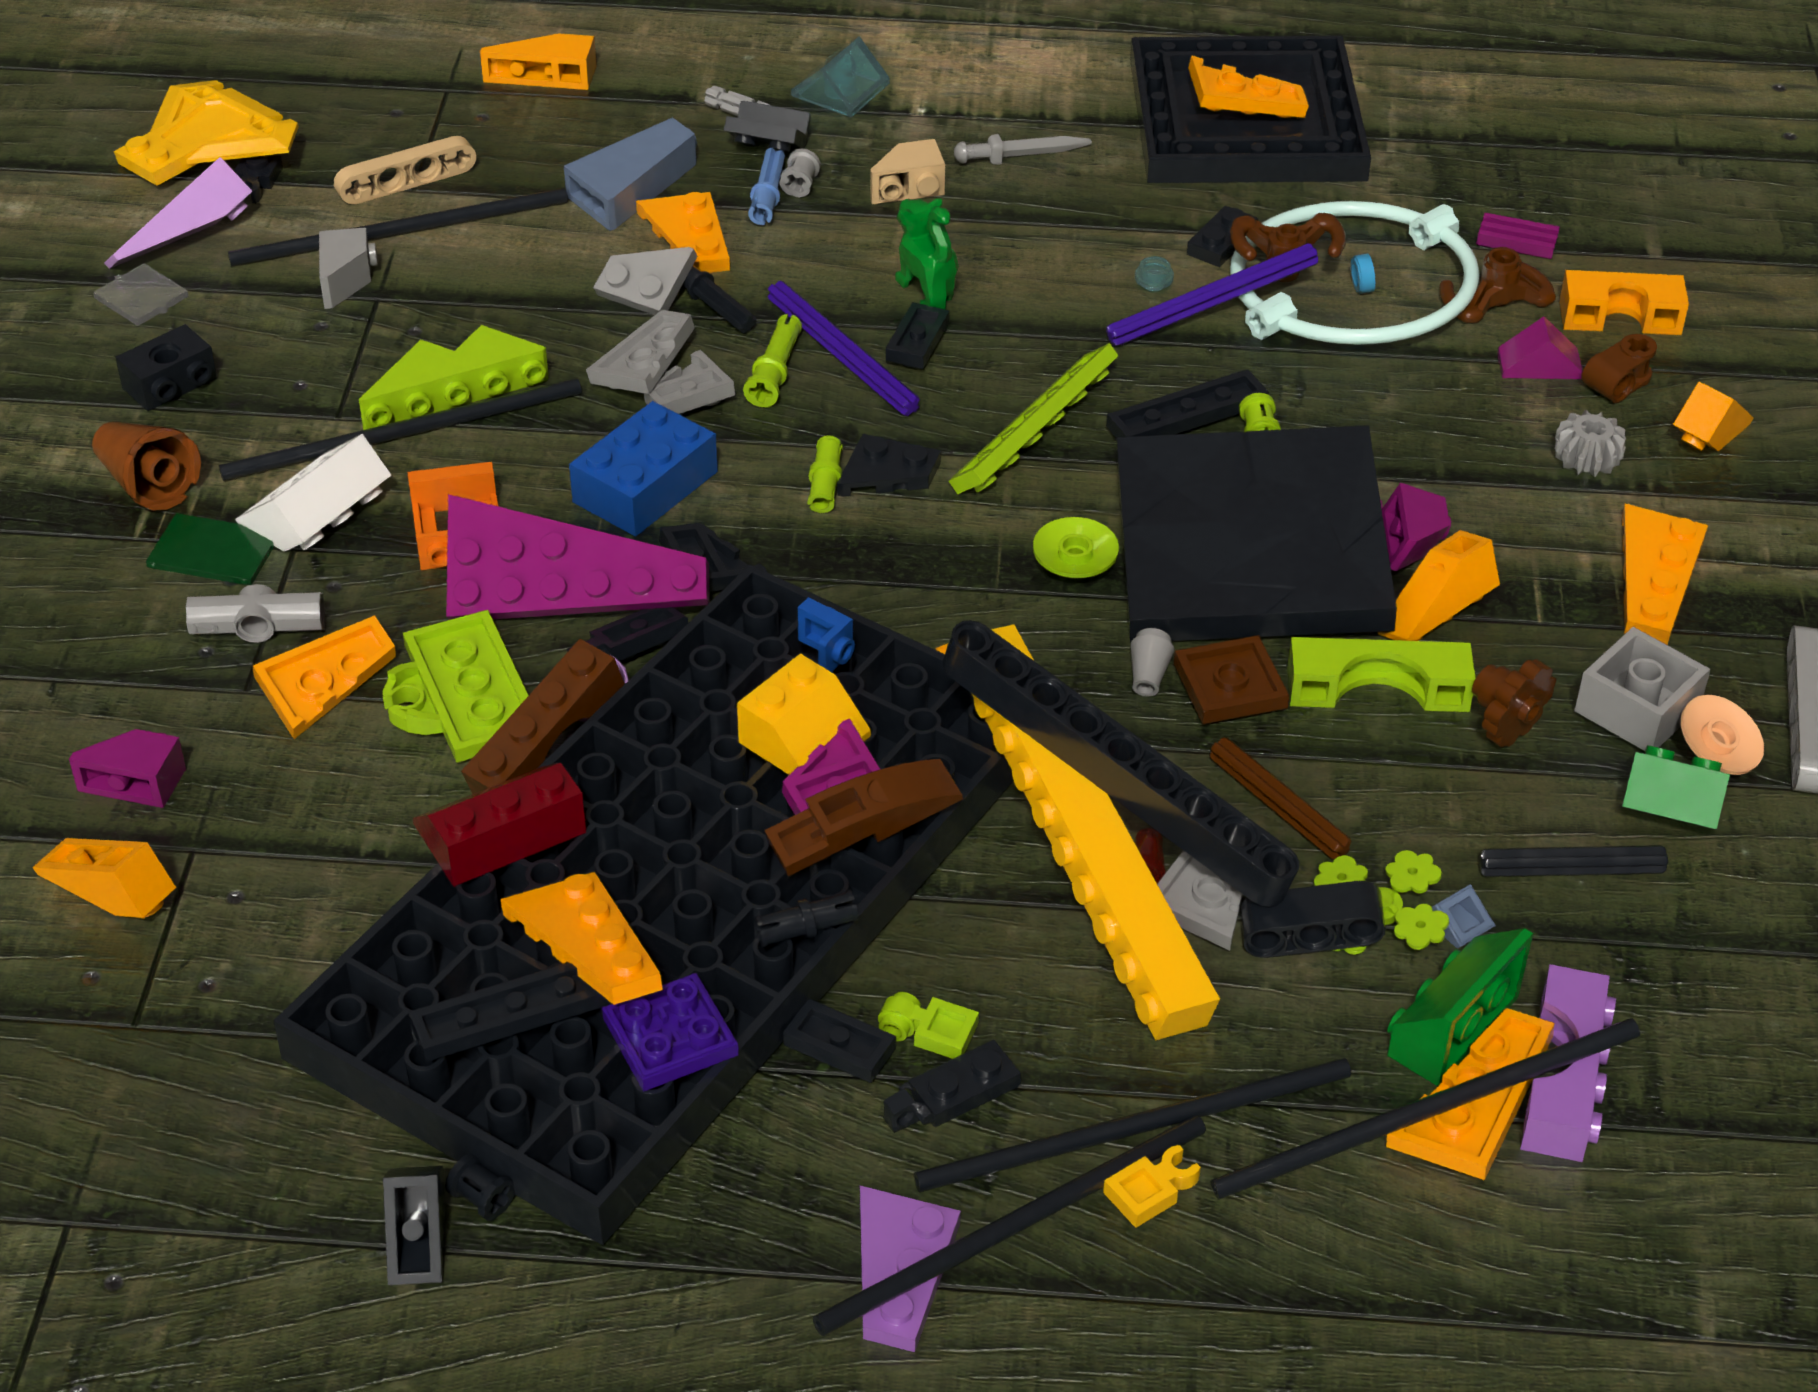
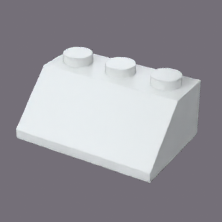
(318, 495)

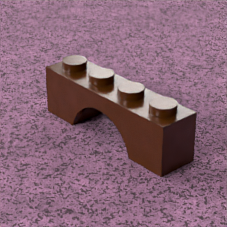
(567, 694)

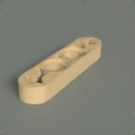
(404, 163)

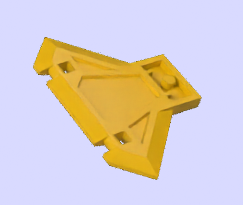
(199, 126)

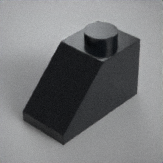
(414, 1224)

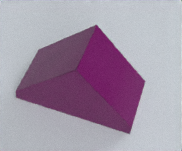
(1539, 354)

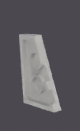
(643, 355)
(1201, 900)

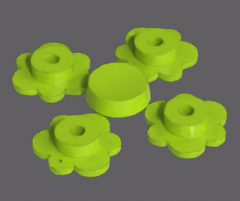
(1407, 874)

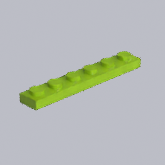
(1026, 427)

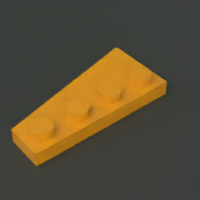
(1657, 568)
(590, 933)
(1473, 1133)

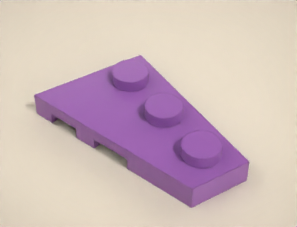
(894, 1236)

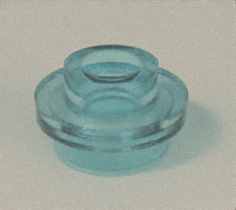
(1154, 273)

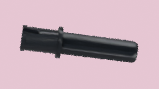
(701, 285)

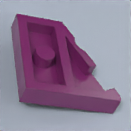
(829, 765)

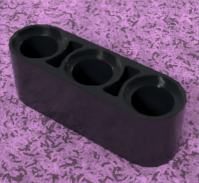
(1315, 920)

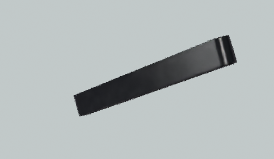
(1121, 764)

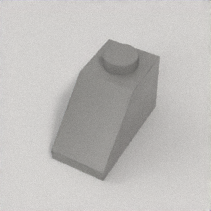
(344, 263)

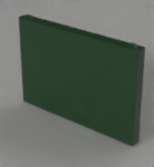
(210, 550)

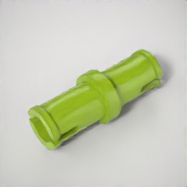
(825, 474)

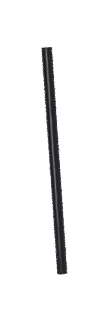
(405, 225)
(402, 428)
(1424, 1108)
(1130, 1125)
(1001, 1229)

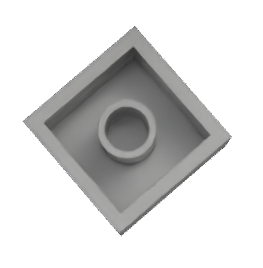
(1640, 689)

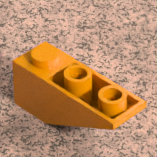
(1445, 583)

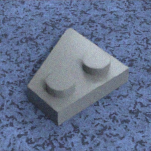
(646, 278)

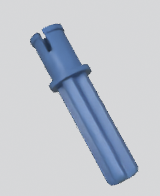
(765, 192)

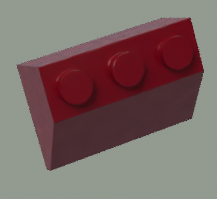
(504, 823)

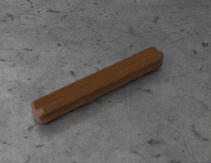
(1280, 798)

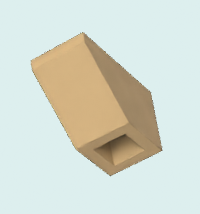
(908, 172)

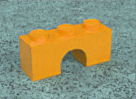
(1652, 299)

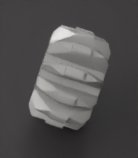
(1590, 443)

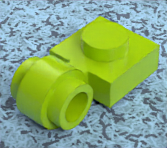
(939, 1028)

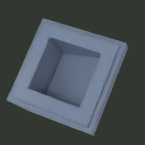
(1466, 916)

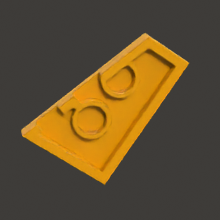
(1233, 91)
(689, 222)

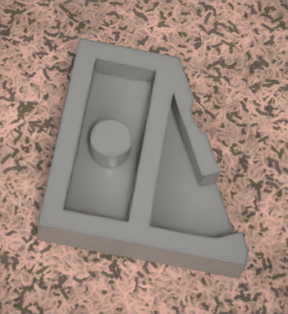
(693, 387)

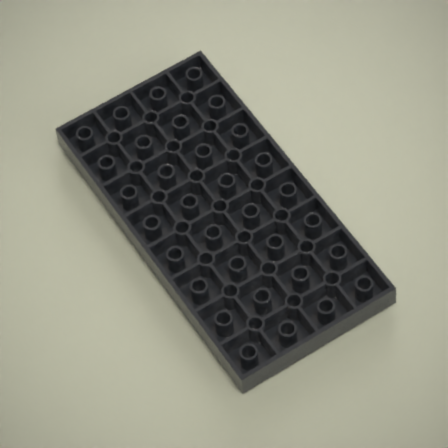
(686, 858)

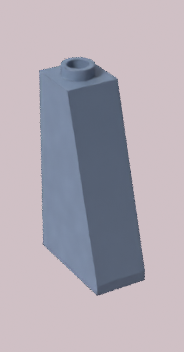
(629, 171)

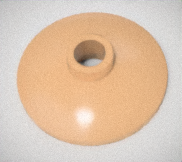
(1722, 733)

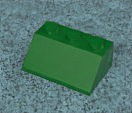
(1459, 1003)

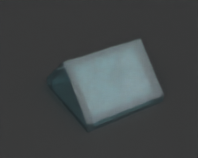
(844, 80)

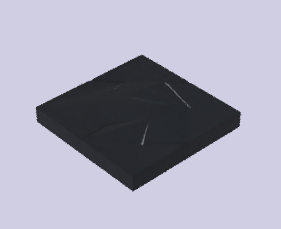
(1229, 146)
(1254, 534)

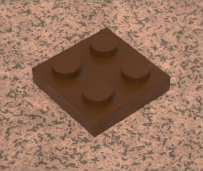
(1231, 679)

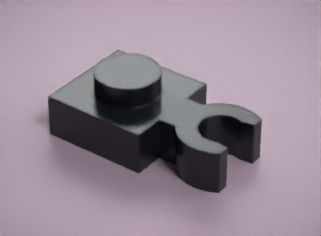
(259, 173)

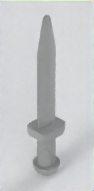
(996, 148)

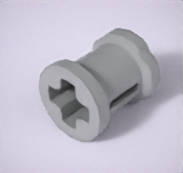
(801, 169)

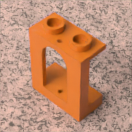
(430, 494)

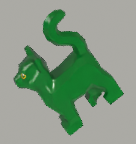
(927, 250)

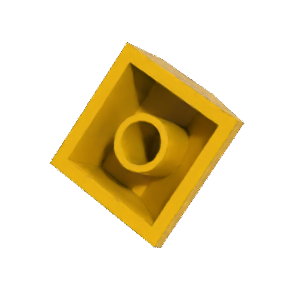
(795, 714)

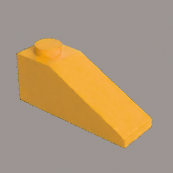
(542, 61)
(110, 874)

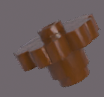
(1513, 699)

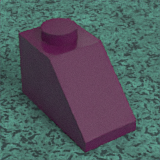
(1413, 524)
(131, 767)

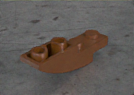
(862, 806)

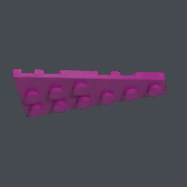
(549, 567)

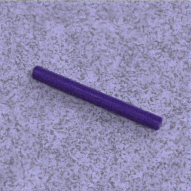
(1212, 295)
(844, 349)

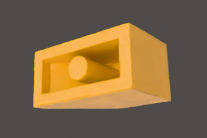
(1711, 418)

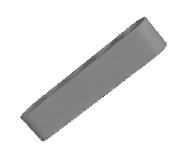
(1803, 707)

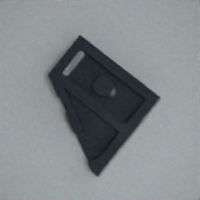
(888, 466)

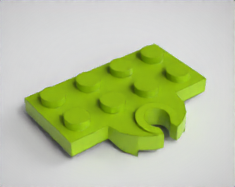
(457, 682)

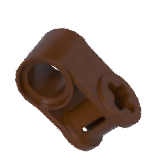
(1621, 367)

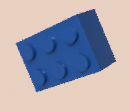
(643, 468)

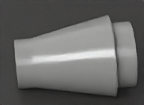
(1150, 658)

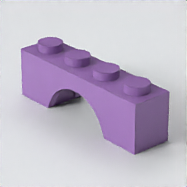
(1561, 1106)

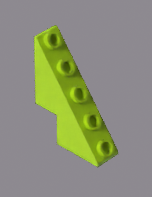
(440, 379)

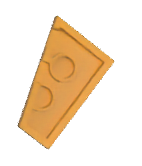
(323, 672)

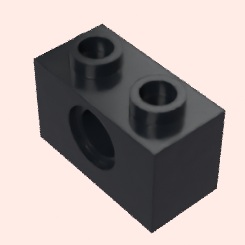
(166, 367)

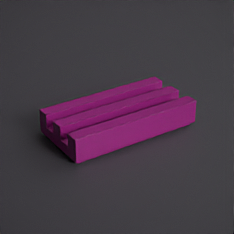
(1518, 234)

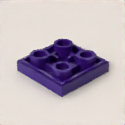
(670, 1032)

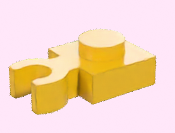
(1149, 1189)

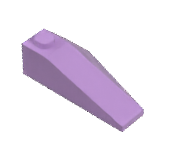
(199, 206)

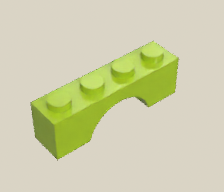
(1430, 671)

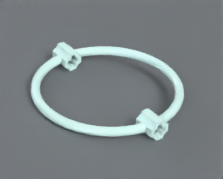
(1426, 230)

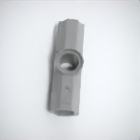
(255, 613)

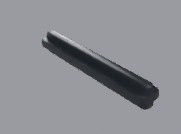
(1573, 861)

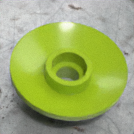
(1075, 547)

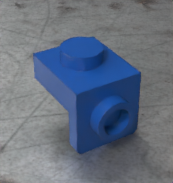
(827, 632)

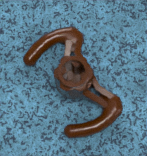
(1286, 237)
(1501, 282)

